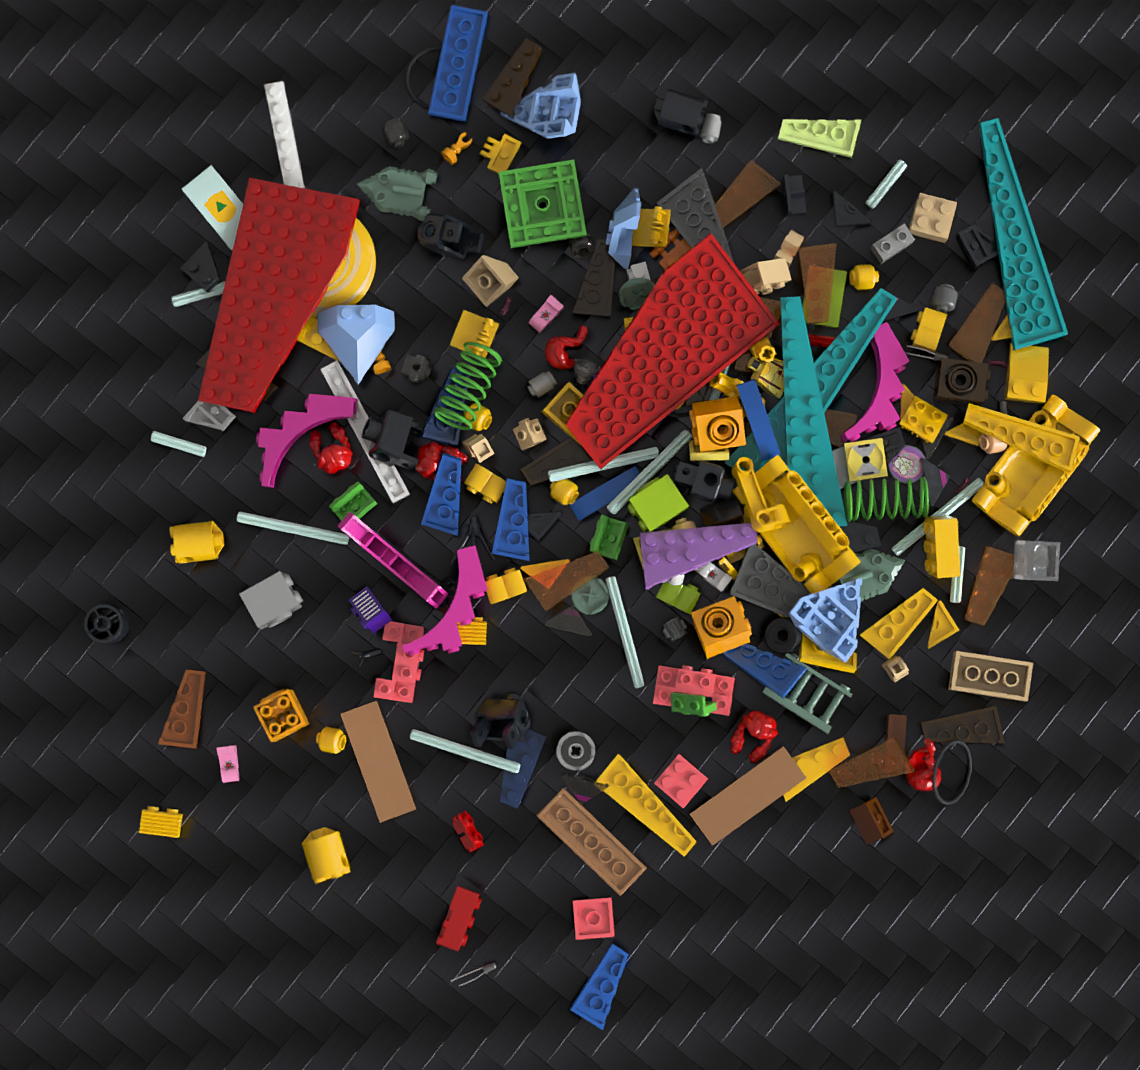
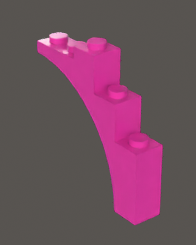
(888, 358)
(295, 424)
(393, 560)
(470, 583)

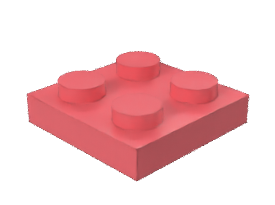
(681, 781)
(593, 918)

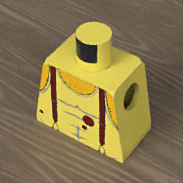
(768, 376)

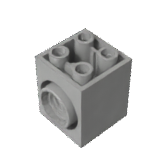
(272, 600)

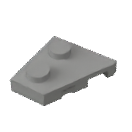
(210, 415)

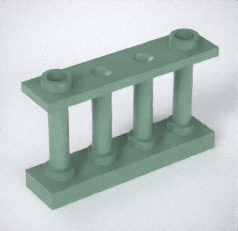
(806, 712)

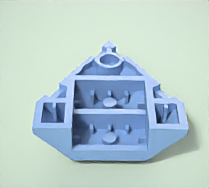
(551, 109)
(621, 228)
(356, 334)
(831, 618)

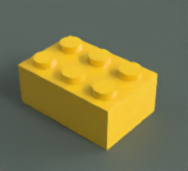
(941, 546)

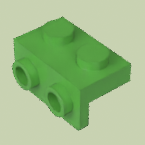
(354, 500)
(608, 537)
(691, 704)

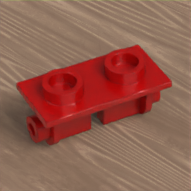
(472, 838)

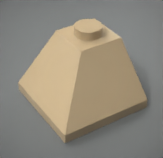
(489, 279)

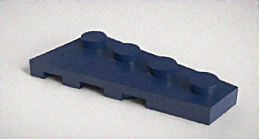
(435, 428)
(526, 755)

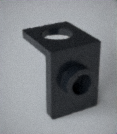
(445, 605)

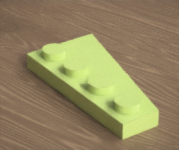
(825, 135)

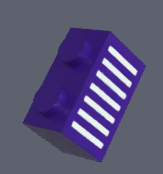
(369, 609)

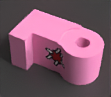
(546, 314)
(228, 763)

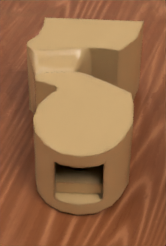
(789, 247)
(478, 446)
(895, 668)

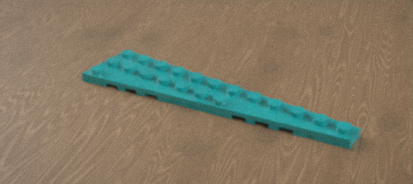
(1027, 286)
(831, 371)
(805, 422)

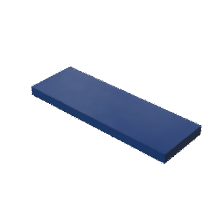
(458, 63)

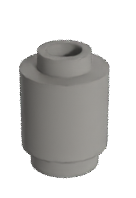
(710, 128)
(541, 384)

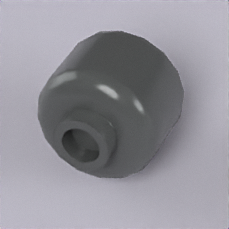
(944, 298)

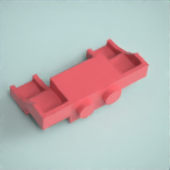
(405, 667)
(694, 682)

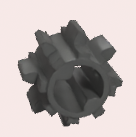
(674, 629)

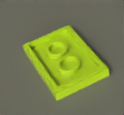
(837, 292)

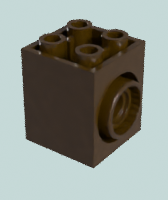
(973, 379)

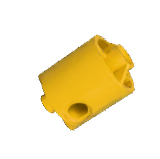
(196, 542)
(325, 854)

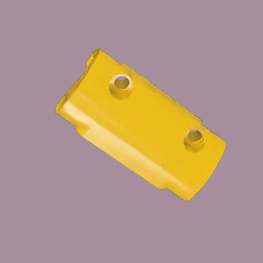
(1027, 482)
(813, 543)

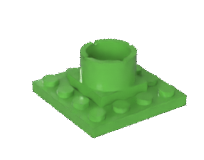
(544, 184)

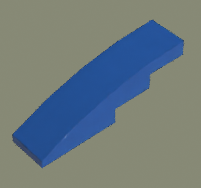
(758, 419)

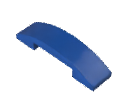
(603, 494)

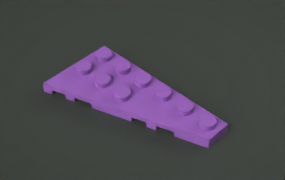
(684, 550)

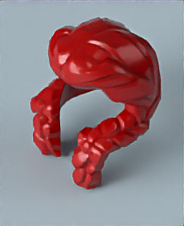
(555, 352)
(334, 456)
(430, 458)
(759, 726)
(922, 776)

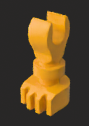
(450, 154)
(381, 366)

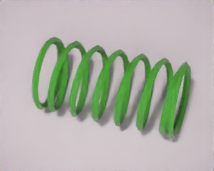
(486, 363)
(872, 502)

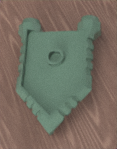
(399, 191)
(876, 572)

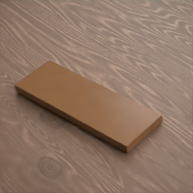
(378, 761)
(748, 795)
(591, 841)

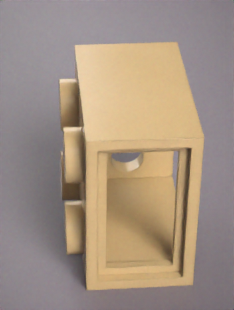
(932, 217)
(768, 275)

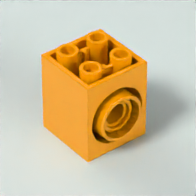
(717, 424)
(721, 626)
(281, 714)

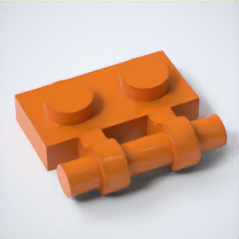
(680, 248)

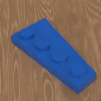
(444, 499)
(512, 526)
(771, 671)
(597, 994)

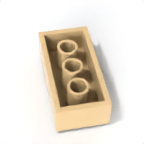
(990, 676)

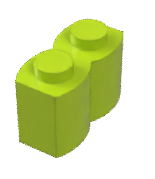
(679, 596)

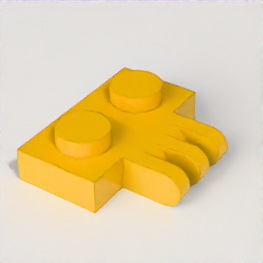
(501, 153)

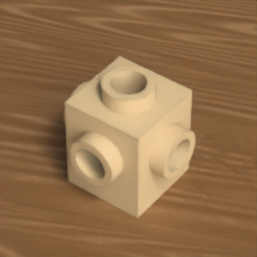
(529, 433)

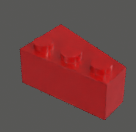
(459, 918)

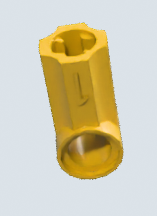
(763, 350)
(726, 385)

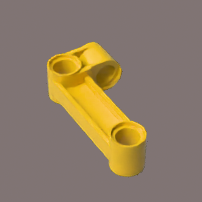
(774, 517)

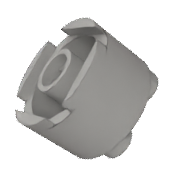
(571, 761)

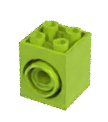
(657, 503)

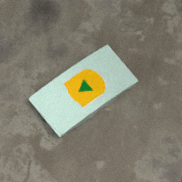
(216, 203)

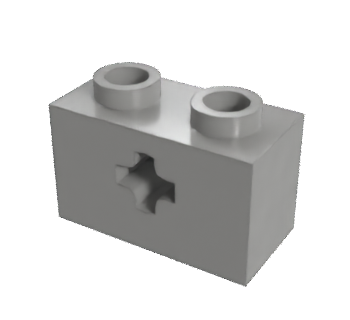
(892, 243)

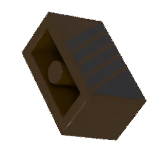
(722, 513)

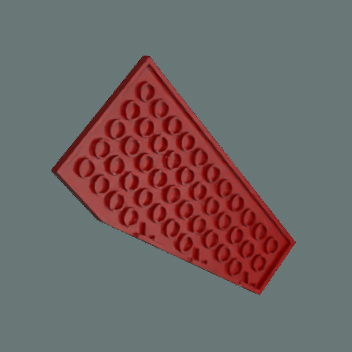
(276, 277)
(679, 340)

